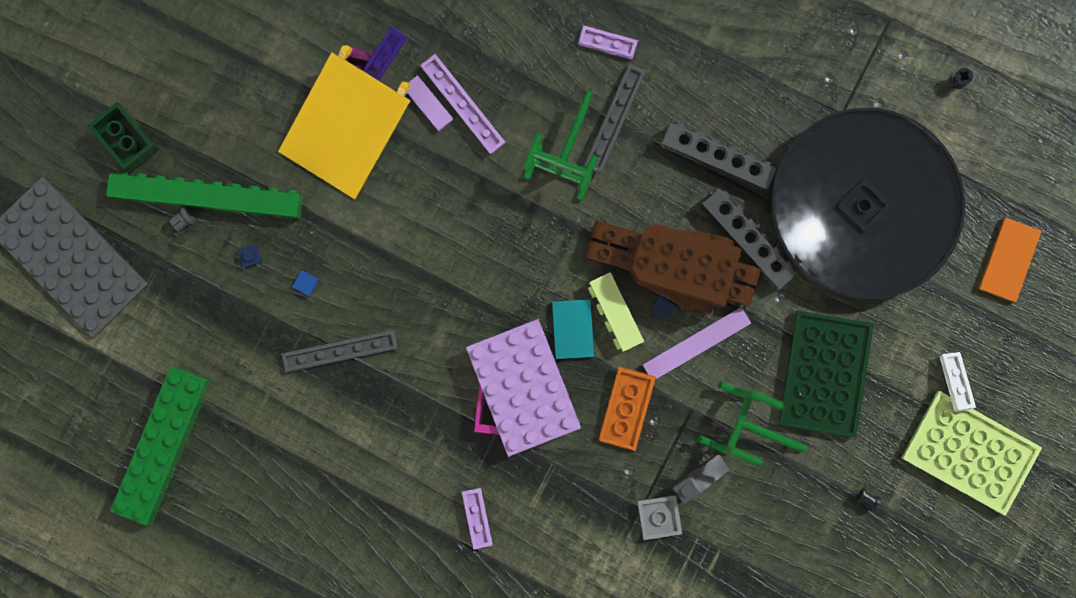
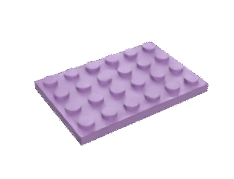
(523, 387)

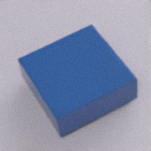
(305, 283)

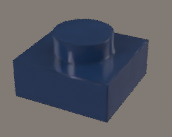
(250, 256)

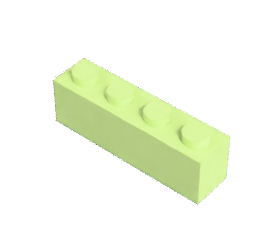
(615, 311)

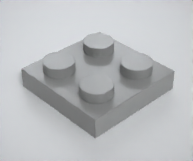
(659, 517)

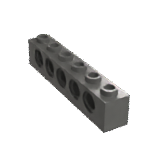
(724, 166)
(724, 222)

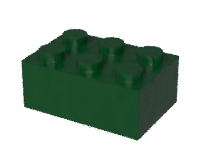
(123, 137)

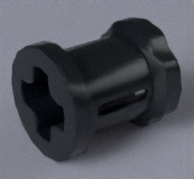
(967, 78)
(868, 499)

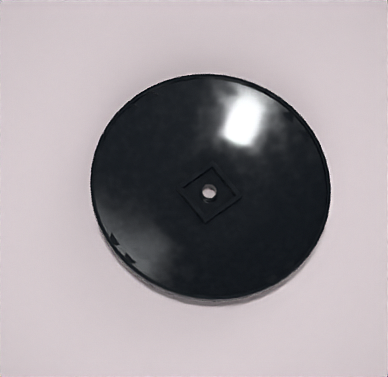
(910, 194)

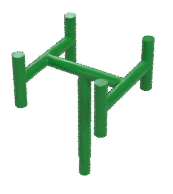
(535, 153)
(742, 424)

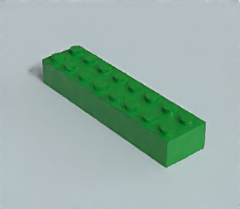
(161, 445)

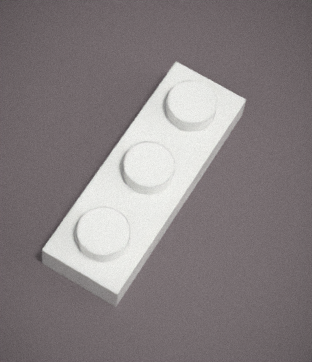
(957, 381)

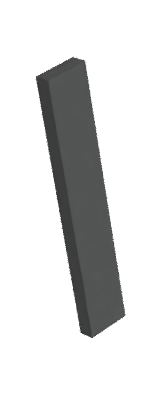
(616, 116)
(339, 351)

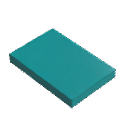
(573, 329)

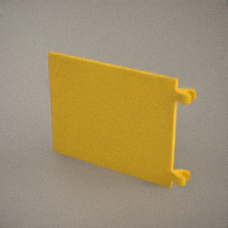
(344, 124)

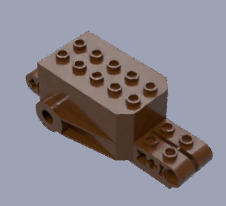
(682, 265)

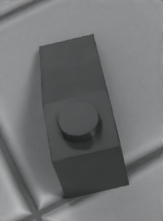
(700, 479)

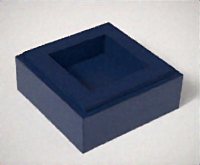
(663, 308)

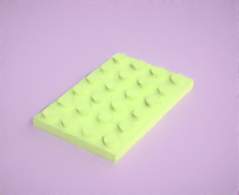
(971, 453)

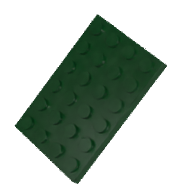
(826, 374)

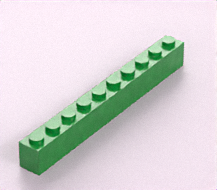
(204, 196)

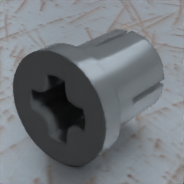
(185, 218)

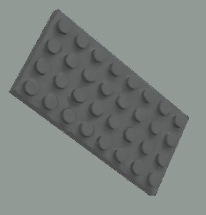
(69, 257)

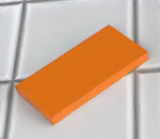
(1009, 260)
(627, 408)

